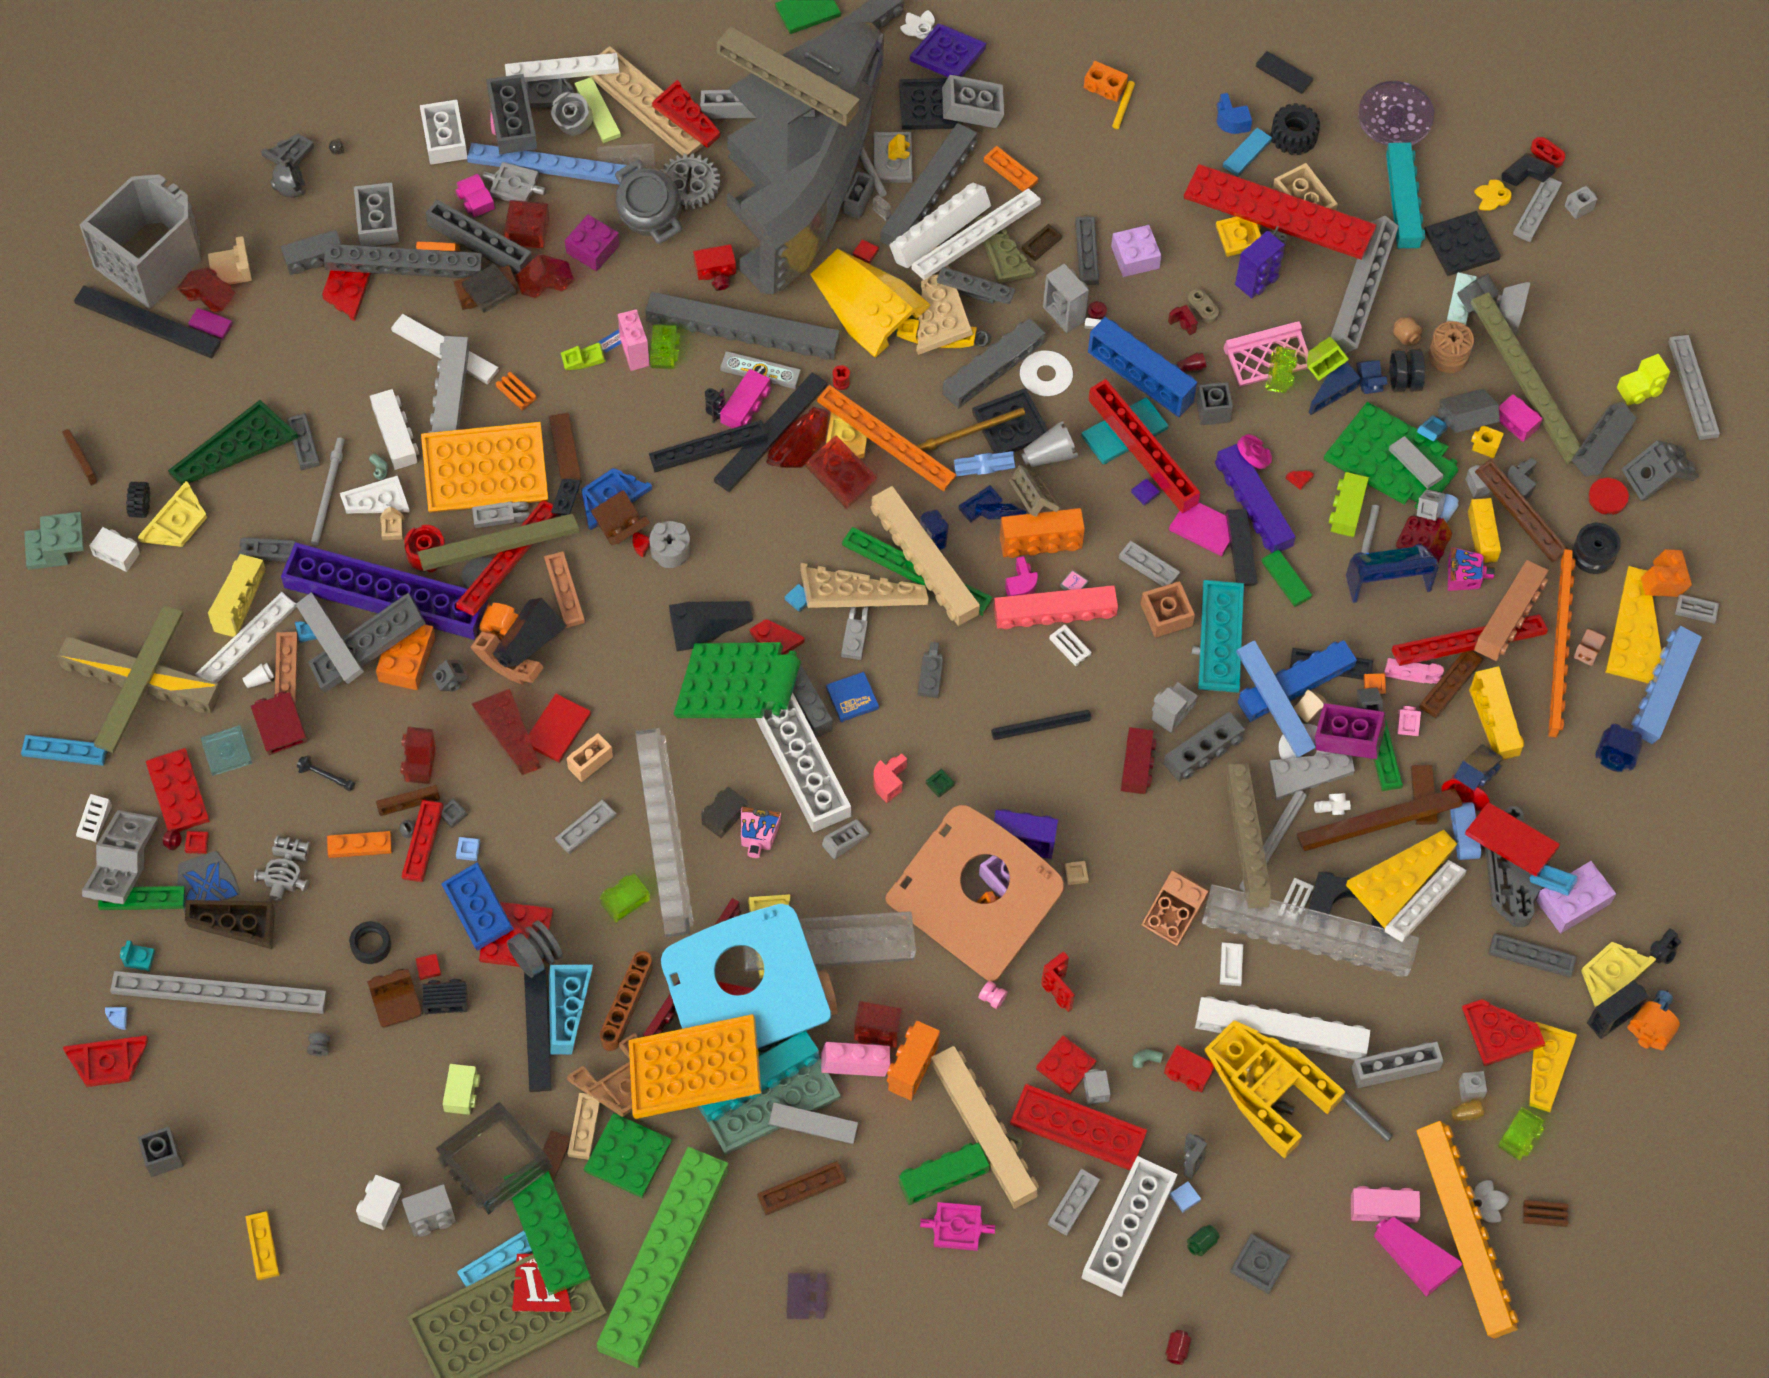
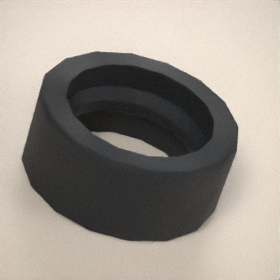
(367, 927)

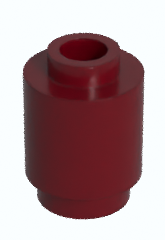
(1178, 1347)

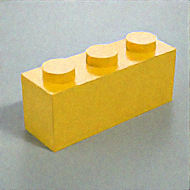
(1484, 529)

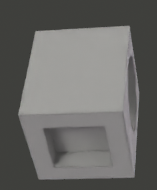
(1581, 202)
(1475, 484)
(1431, 504)
(1096, 1086)
(1472, 1086)

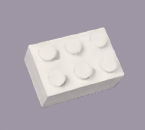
(443, 132)

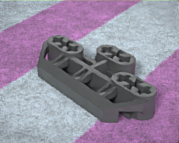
(1518, 883)

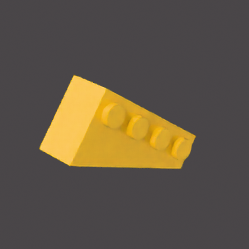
(1496, 713)

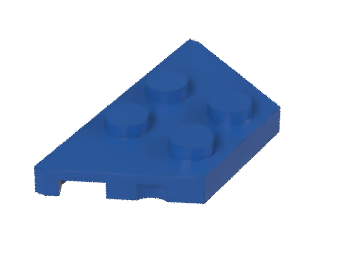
(606, 487)

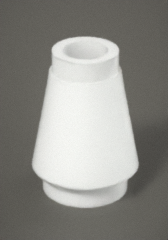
(258, 676)

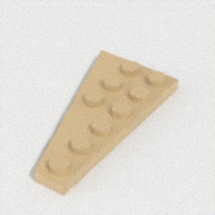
(944, 319)
(855, 590)

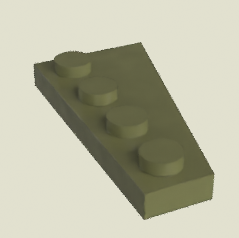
(1006, 258)

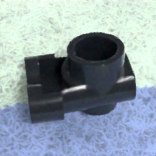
(1665, 948)

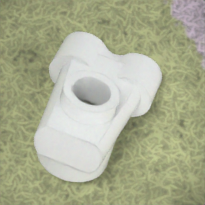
(1337, 804)

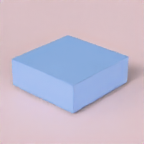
(468, 849)
(1185, 1197)

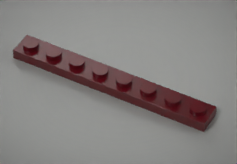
(666, 1012)

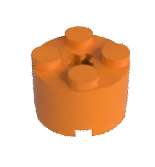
(497, 619)
(1654, 1026)

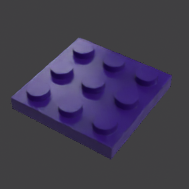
(947, 51)

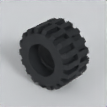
(1298, 117)

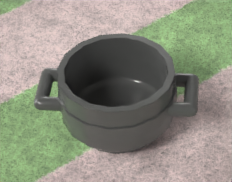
(648, 201)

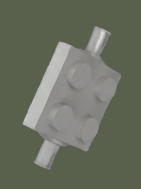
(513, 183)

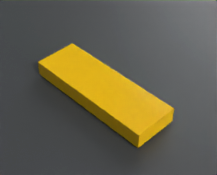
(262, 1245)

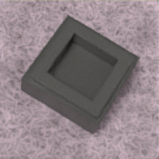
(453, 813)

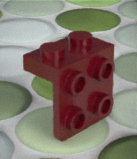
(1425, 532)

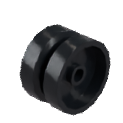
(1407, 370)
(1596, 548)

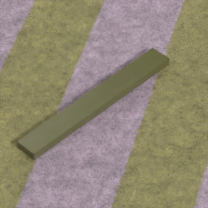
(498, 542)
(138, 679)

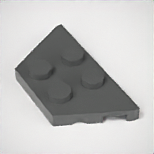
(544, 92)

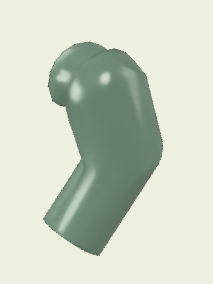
(381, 466)
(1145, 1055)

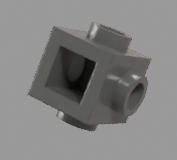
(450, 675)

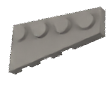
(1306, 772)

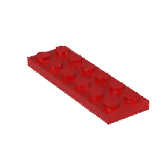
(1078, 1127)

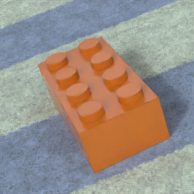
(1042, 534)

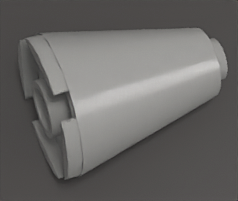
(1050, 447)

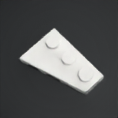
(375, 497)

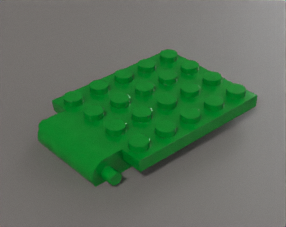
(1365, 452)
(737, 680)

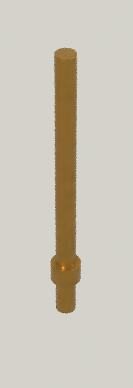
(932, 443)

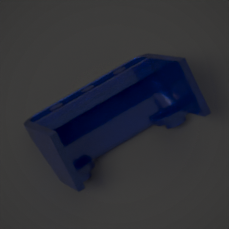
(1391, 565)

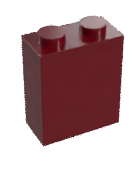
(279, 722)

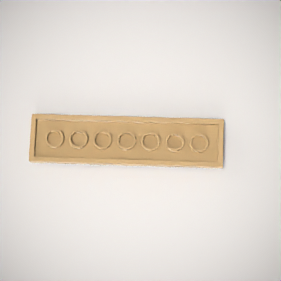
(636, 94)

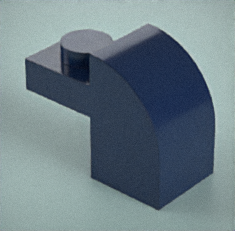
(1371, 376)

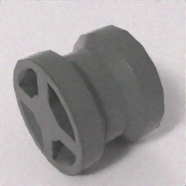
(318, 1044)

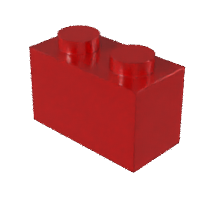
(714, 262)
(1189, 1069)

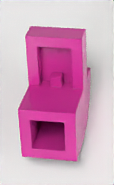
(1024, 583)

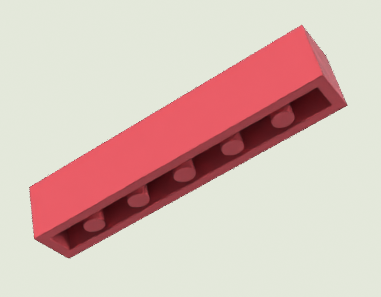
(1055, 607)

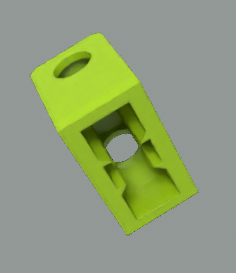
(1325, 358)

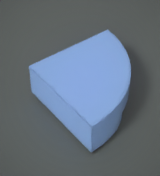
(117, 1016)

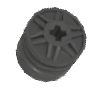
(537, 946)

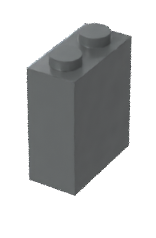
(1469, 410)

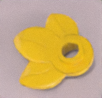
(1492, 194)

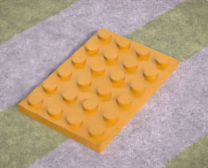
(484, 466)
(694, 1066)

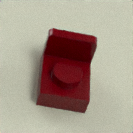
(1185, 318)

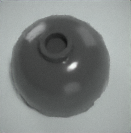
(288, 179)

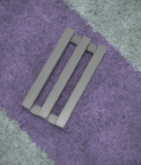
(1696, 612)

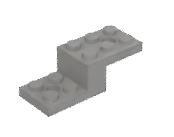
(120, 857)

